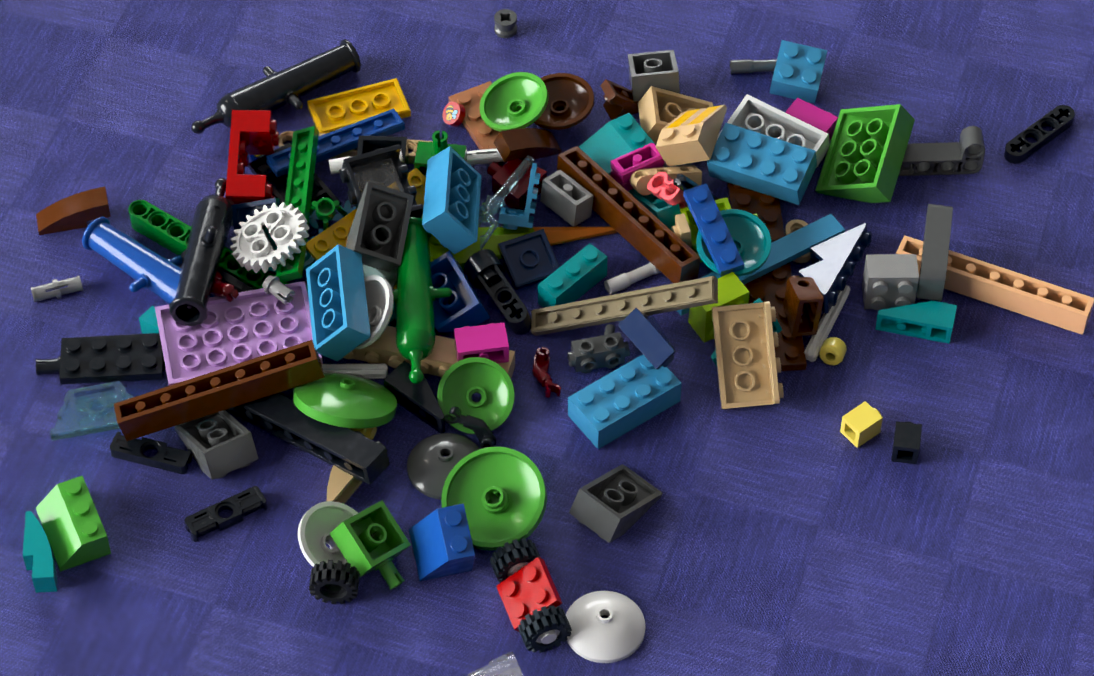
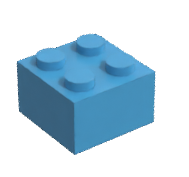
(798, 71)

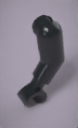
(478, 425)

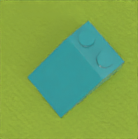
(615, 140)

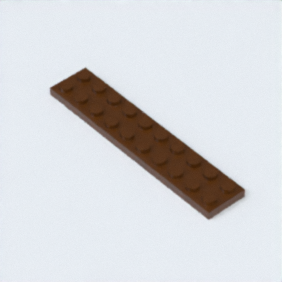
(773, 284)

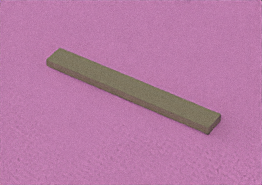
(619, 306)

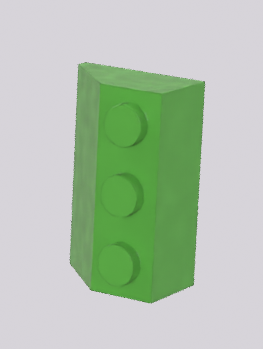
(73, 524)

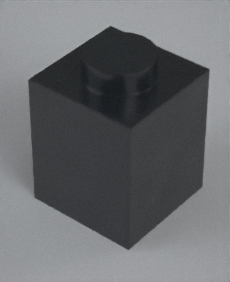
(906, 442)

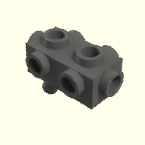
(598, 351)

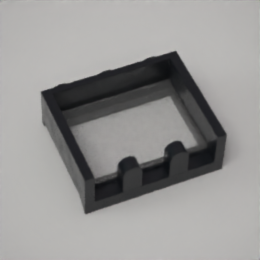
(380, 168)

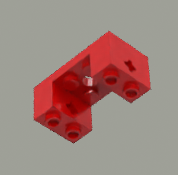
(250, 134)

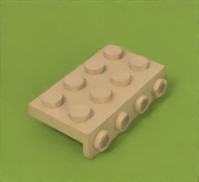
(747, 355)

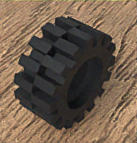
(334, 582)

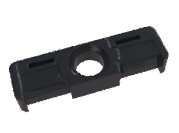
(167, 458)
(240, 504)

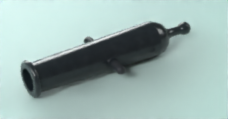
(286, 85)
(202, 257)

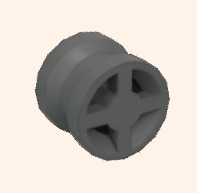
(505, 23)

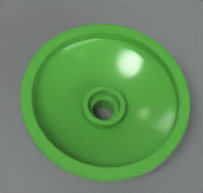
(514, 101)
(481, 377)

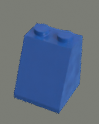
(442, 543)

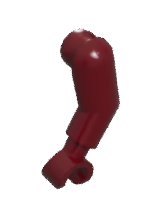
(223, 289)
(540, 371)

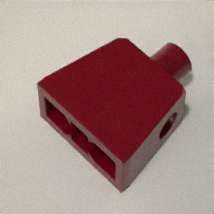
(518, 195)

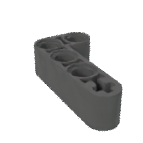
(946, 158)
(935, 252)

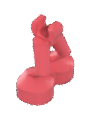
(662, 187)

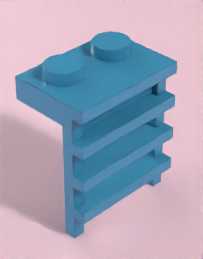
(513, 218)

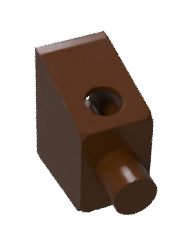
(803, 298)

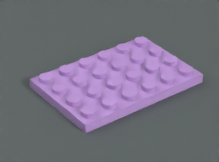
(233, 332)

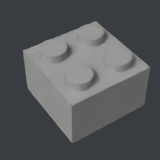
(889, 280)

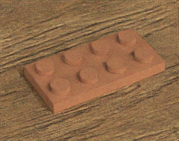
(473, 122)

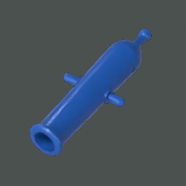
(135, 259)

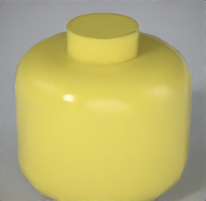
(832, 351)

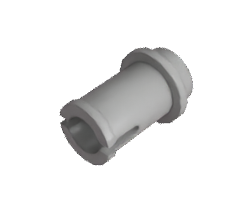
(273, 286)

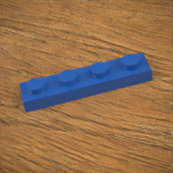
(713, 229)

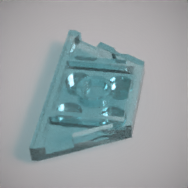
(89, 410)

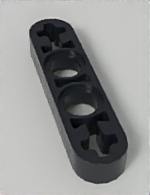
(1043, 137)

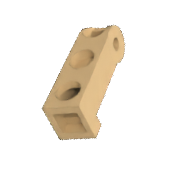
(641, 177)

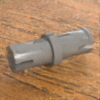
(39, 292)

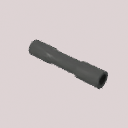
(750, 66)

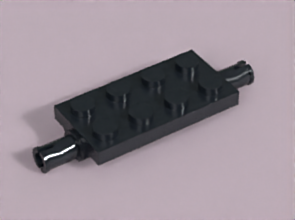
(107, 359)

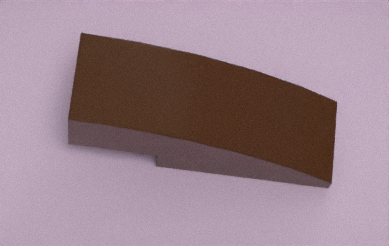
(526, 142)
(73, 211)

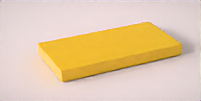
(357, 104)

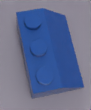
(464, 305)

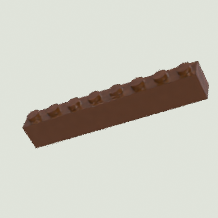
(631, 218)
(219, 390)

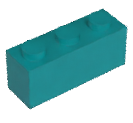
(573, 277)

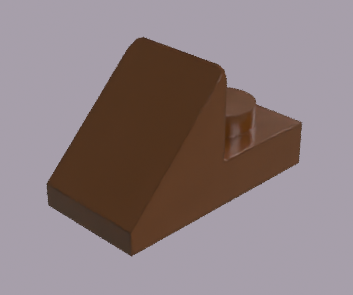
(618, 100)

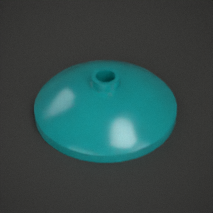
(749, 236)

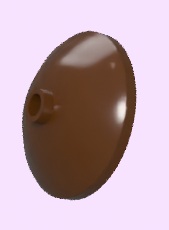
(568, 101)

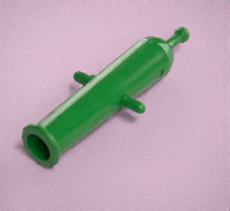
(415, 299)

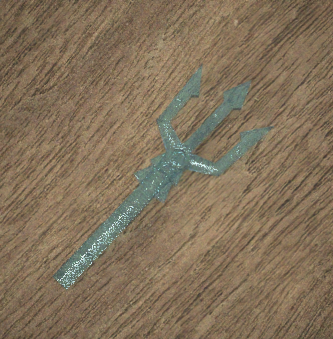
(495, 202)

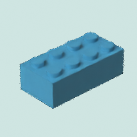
(762, 163)
(451, 200)
(338, 302)
(623, 400)

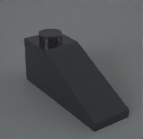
(415, 397)

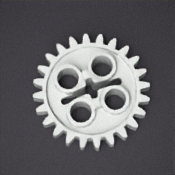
(287, 229)

